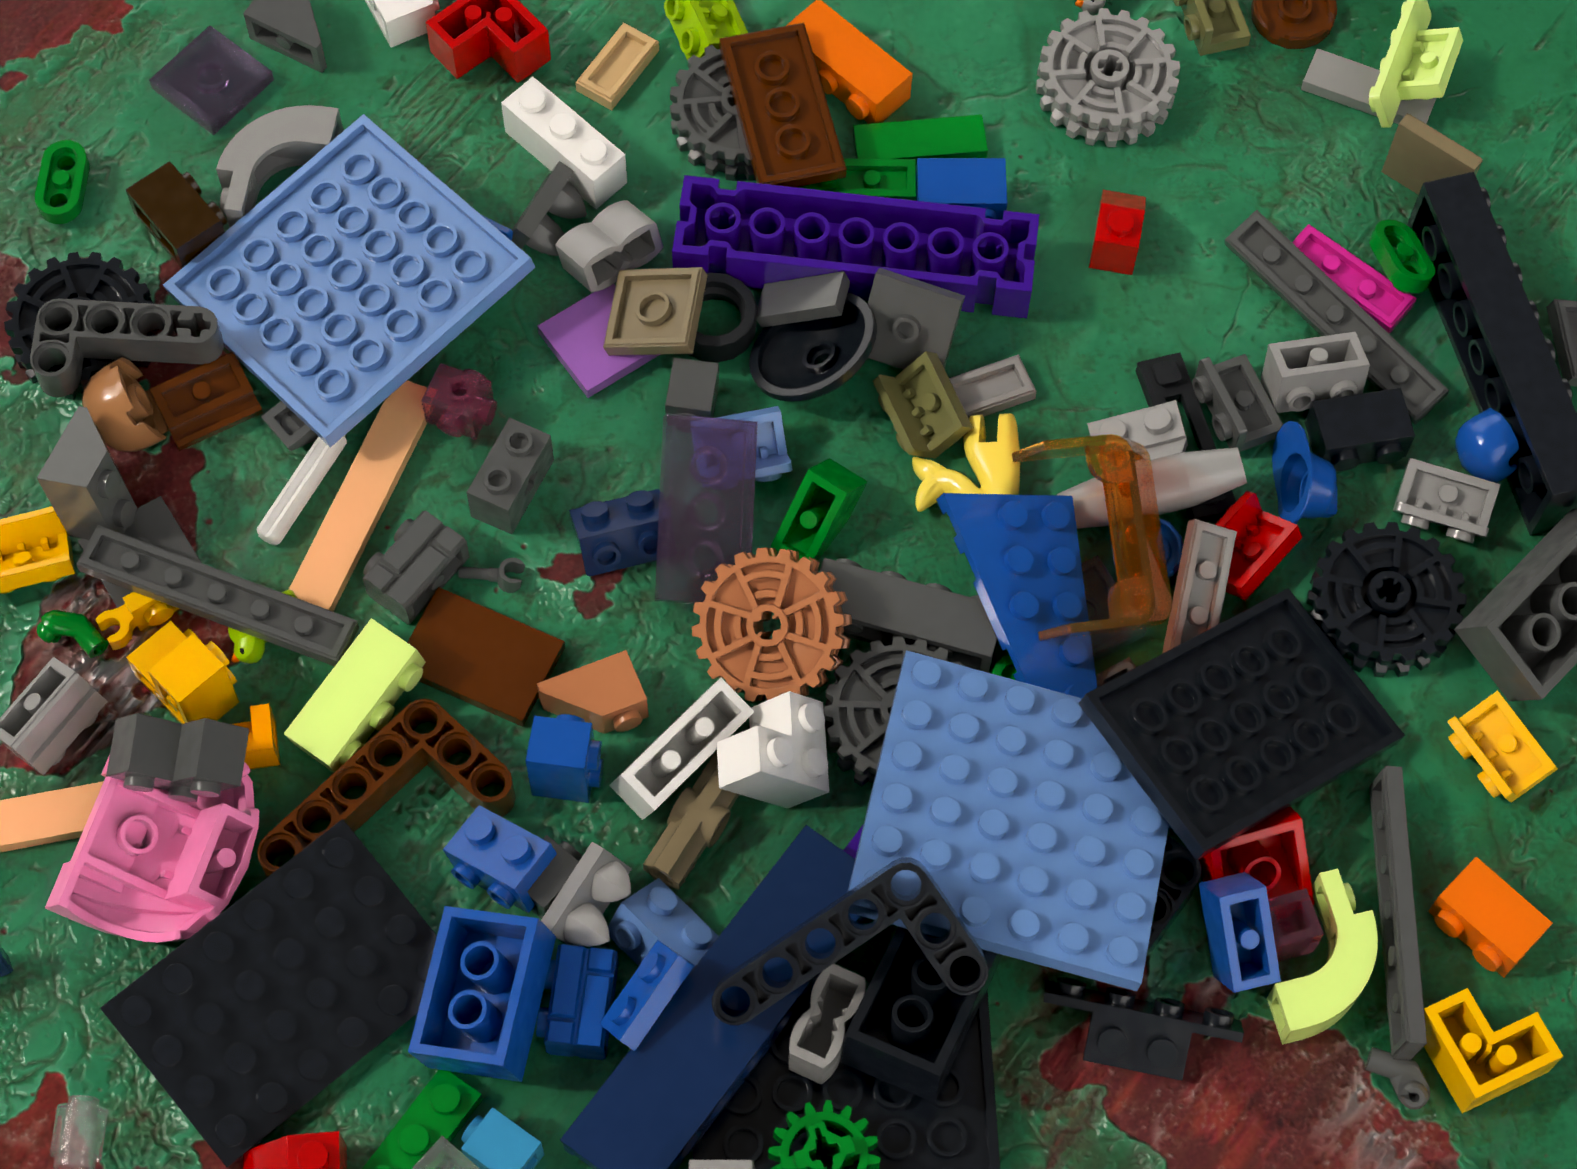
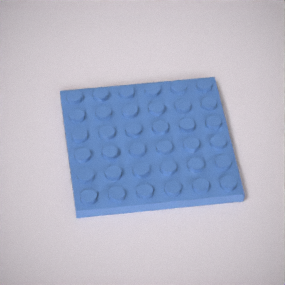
(350, 278)
(1016, 821)

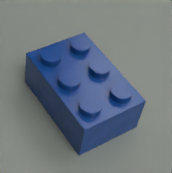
(482, 993)

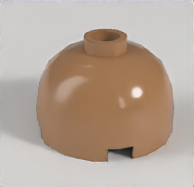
(122, 408)

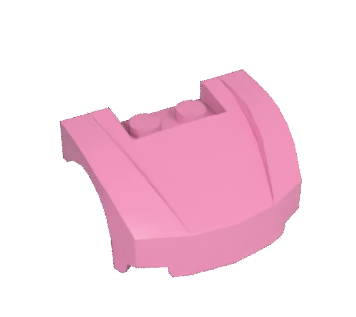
(157, 863)

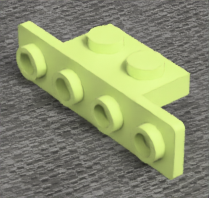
(1416, 62)

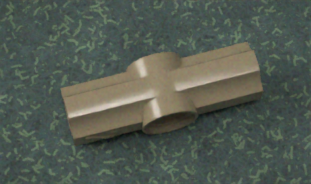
(692, 826)

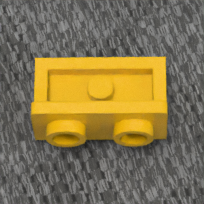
(33, 550)
(1502, 747)

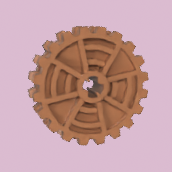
(745, 598)

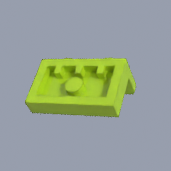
(703, 23)

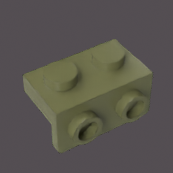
(1214, 25)
(923, 407)

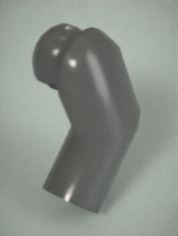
(1404, 1076)

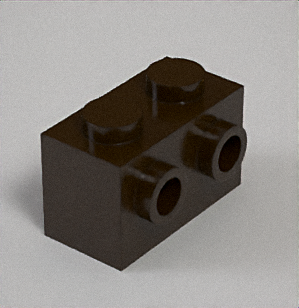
(176, 213)

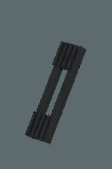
(1168, 380)

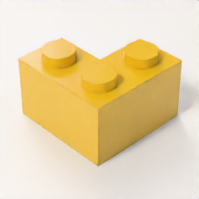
(185, 674)
(1483, 1062)

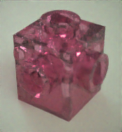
(459, 401)

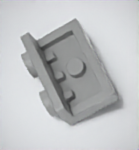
(1446, 499)

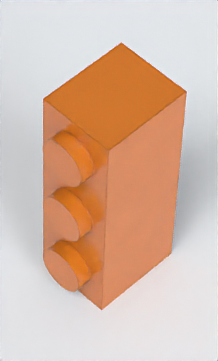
(854, 66)

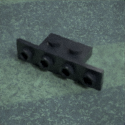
(1140, 1032)

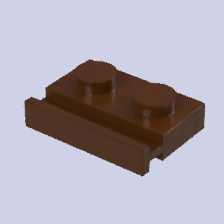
(206, 401)

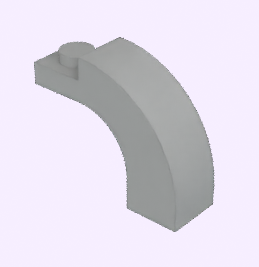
(268, 146)

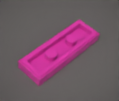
(1356, 278)

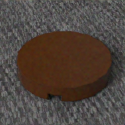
(1294, 22)

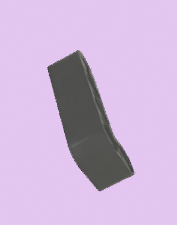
(197, 339)

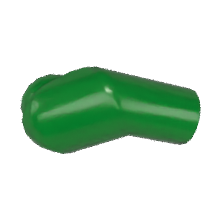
(74, 625)

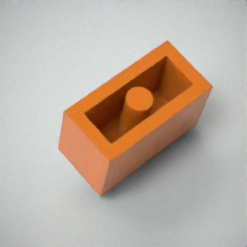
(1489, 917)

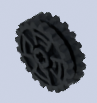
(71, 279)
(1400, 569)

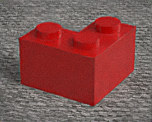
(478, 29)

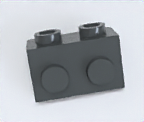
(1237, 402)

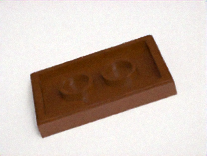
(483, 656)

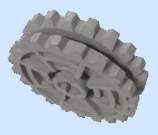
(1107, 77)

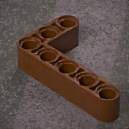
(384, 782)

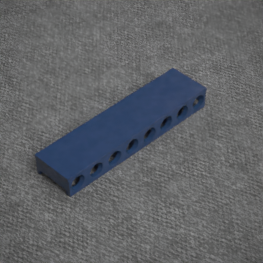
(690, 1060)

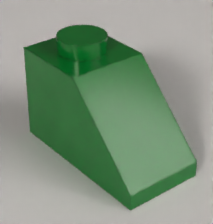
(819, 509)

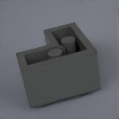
(177, 757)

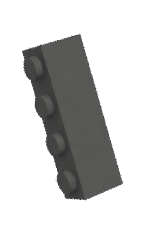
(892, 606)

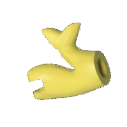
(989, 461)

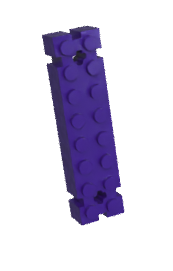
(796, 233)

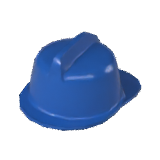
(1302, 480)

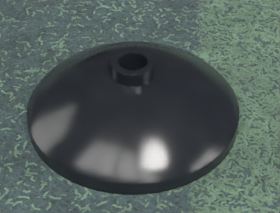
(813, 355)

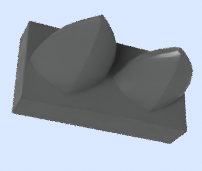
(553, 196)

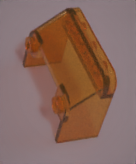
(1142, 587)

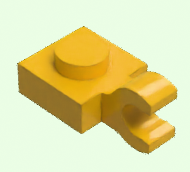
(136, 611)

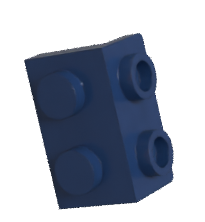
(617, 531)

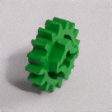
(843, 1149)

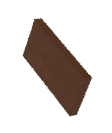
(782, 107)

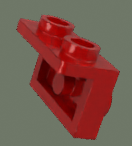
(1259, 543)

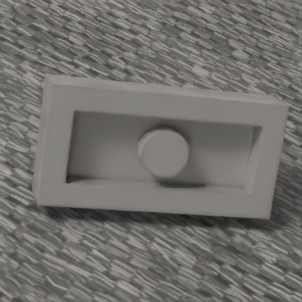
(579, 906)

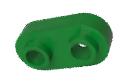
(62, 186)
(1402, 256)

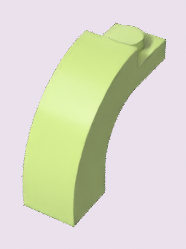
(1321, 999)

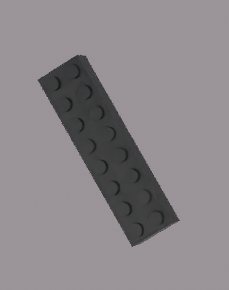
(1500, 343)

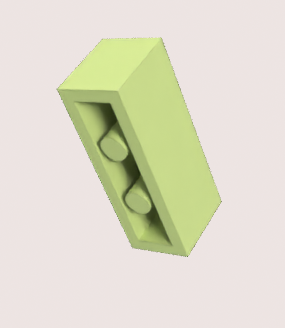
(356, 696)

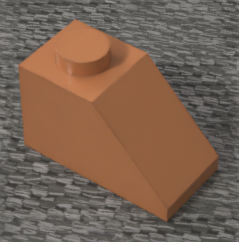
(599, 693)

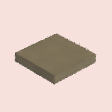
(1425, 155)
(655, 311)

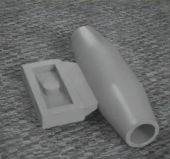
(1179, 476)

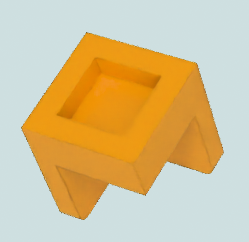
(262, 741)

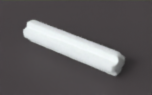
(298, 490)

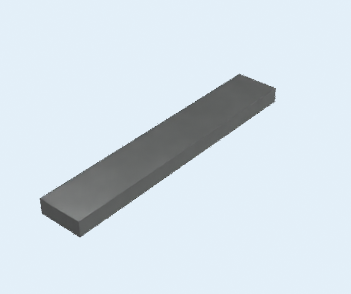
(1333, 311)
(217, 596)
(1397, 914)

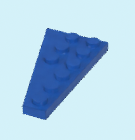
(1028, 581)

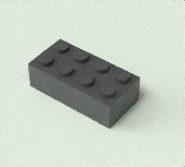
(1529, 621)

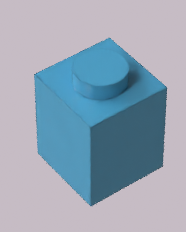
(500, 1143)

